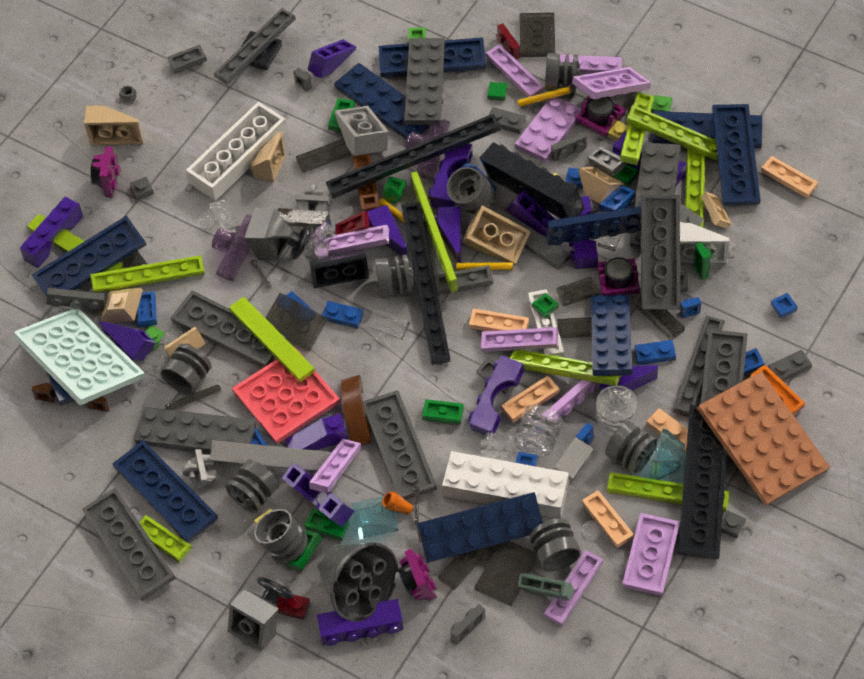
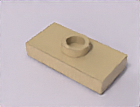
(190, 338)

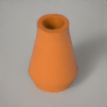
(395, 503)

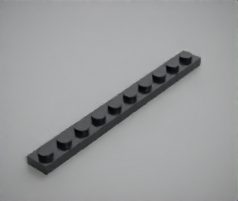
(413, 156)
(425, 283)

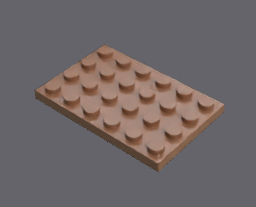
(763, 438)

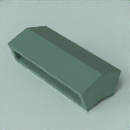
(566, 588)

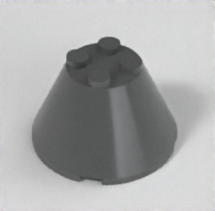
(358, 577)

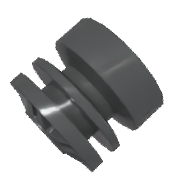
(561, 72)
(470, 189)
(394, 275)
(185, 369)
(631, 447)
(252, 485)
(281, 536)
(555, 545)

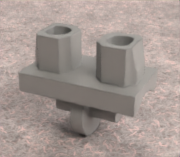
(312, 197)
(196, 470)

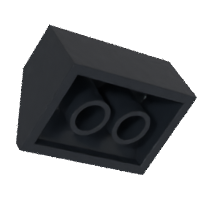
(339, 268)

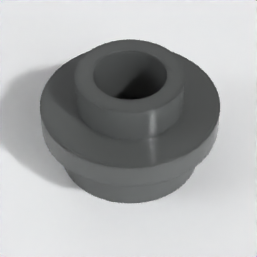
(127, 94)

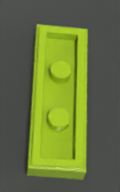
(165, 539)

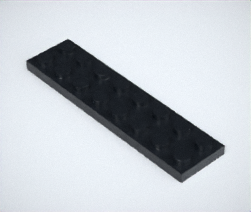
(702, 490)

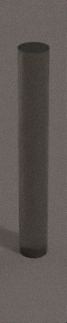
(194, 397)

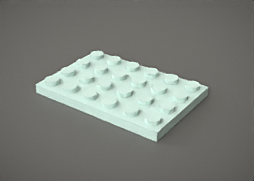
(78, 355)

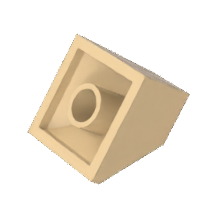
(269, 159)
(598, 184)
(121, 305)

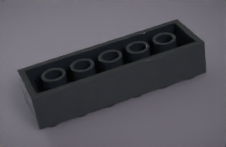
(520, 174)

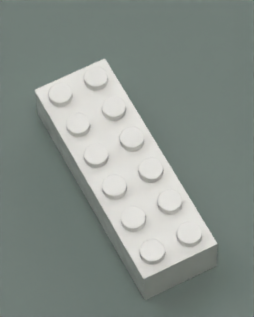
(234, 151)
(493, 480)

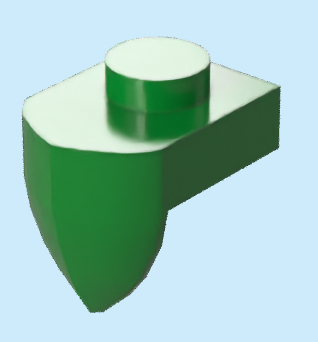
(394, 189)

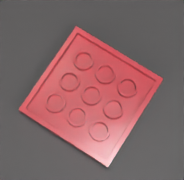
(282, 402)

